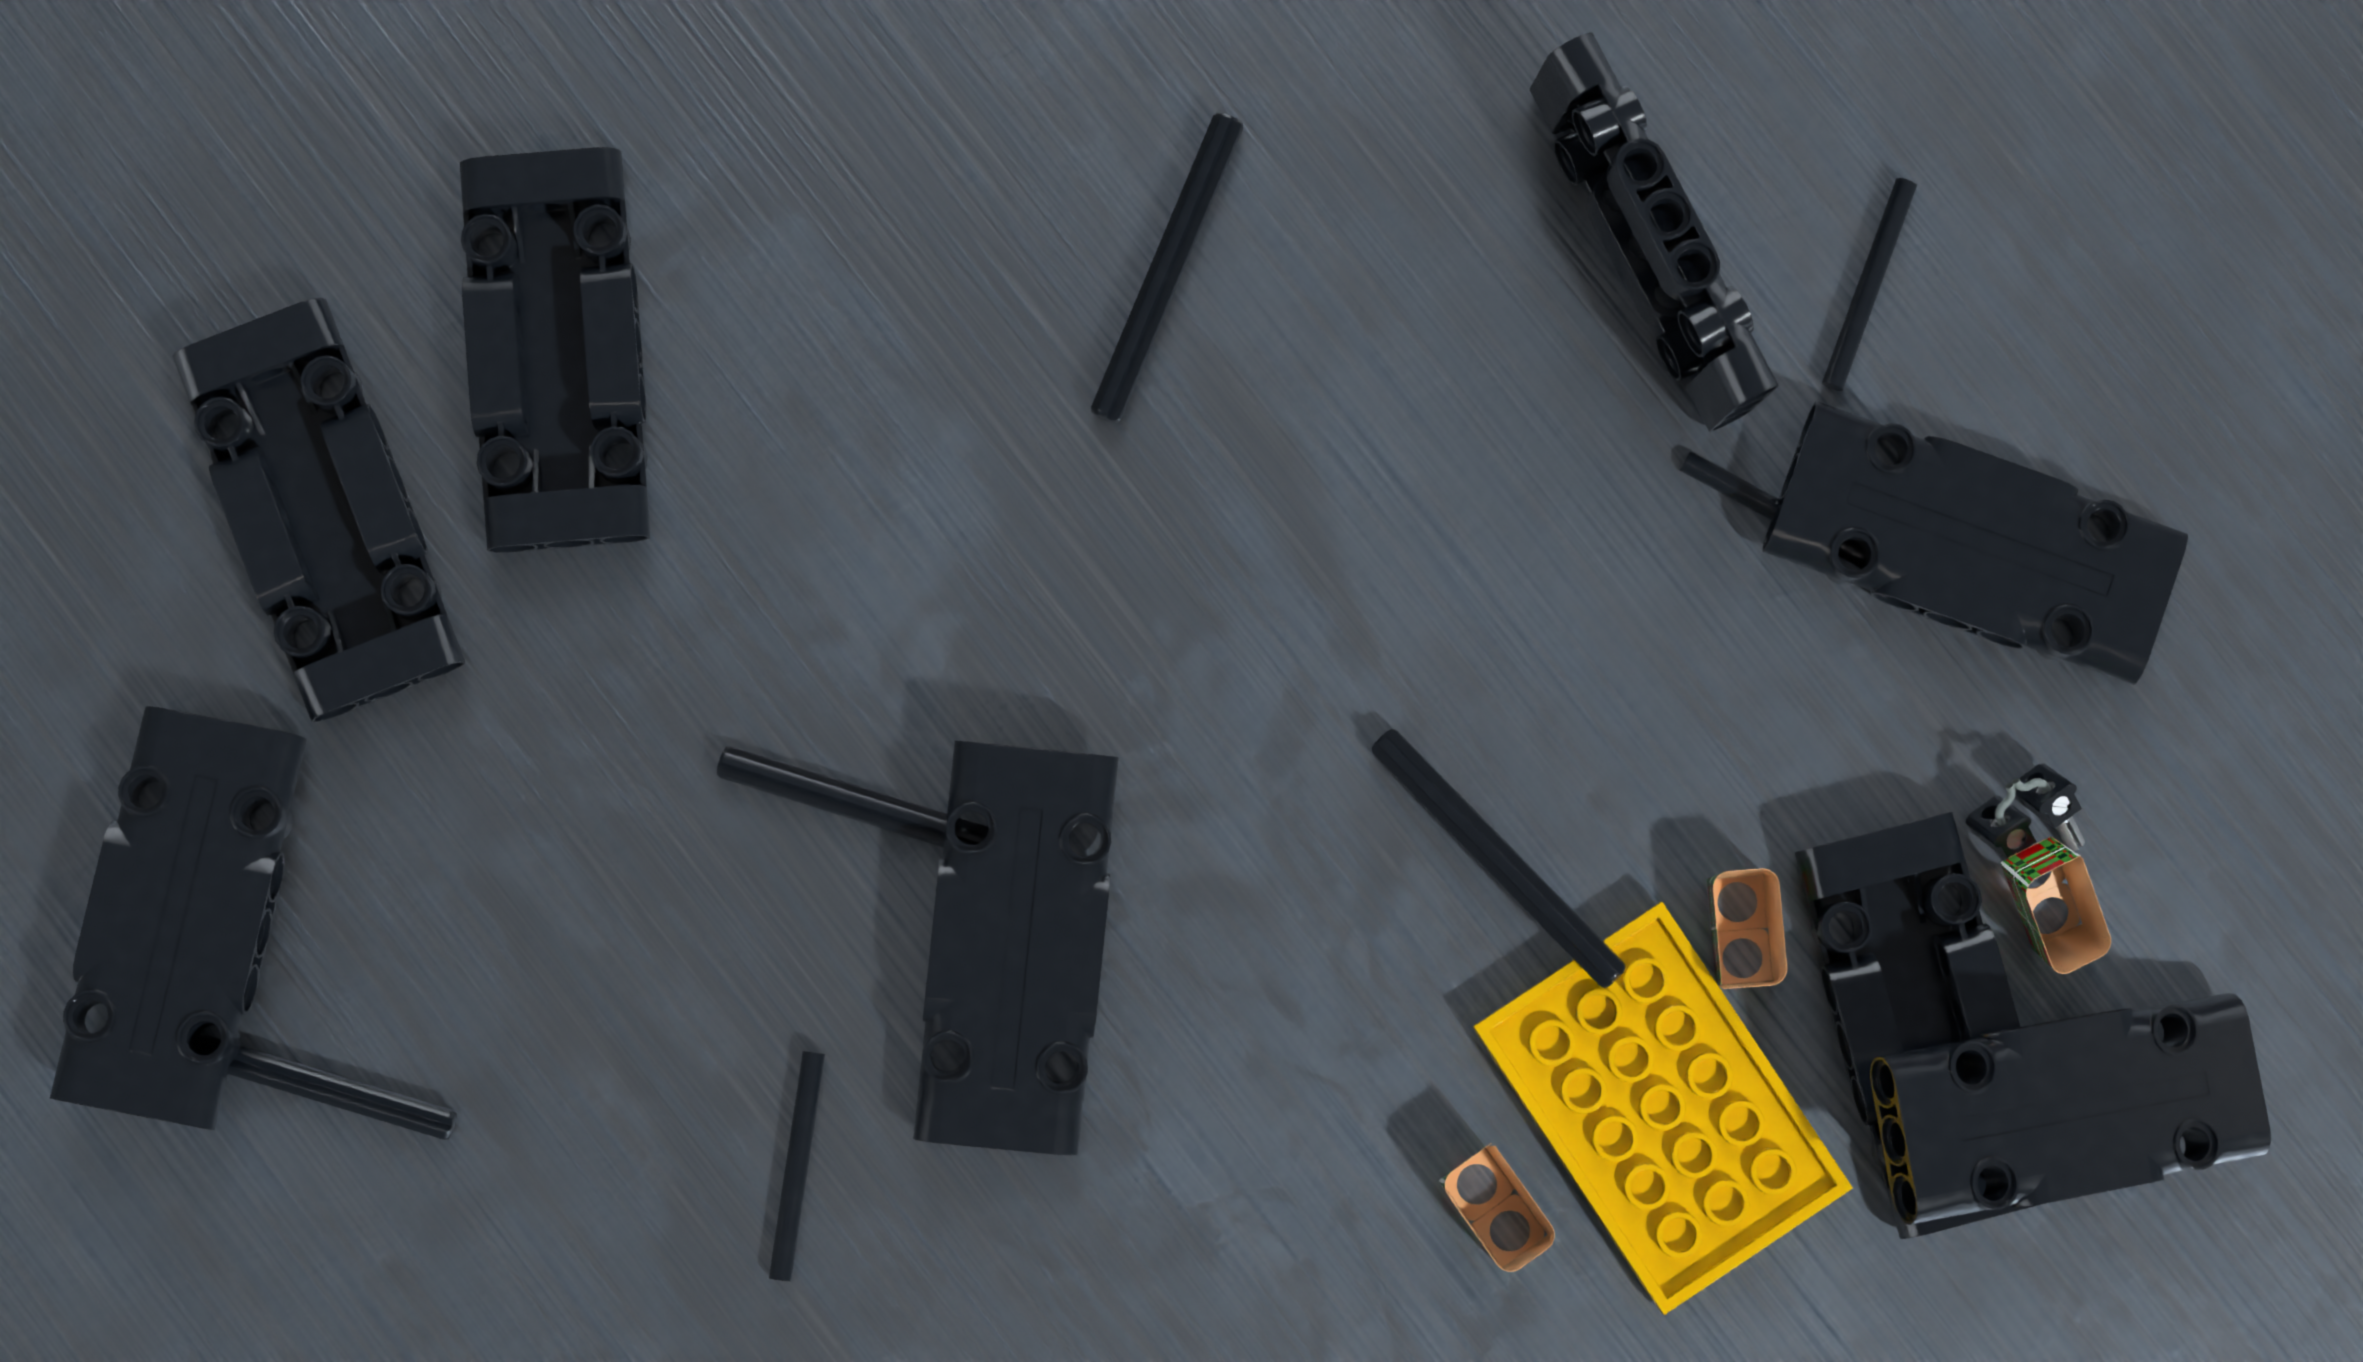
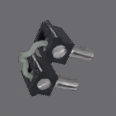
(2045, 795)

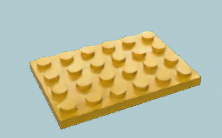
(1663, 1110)

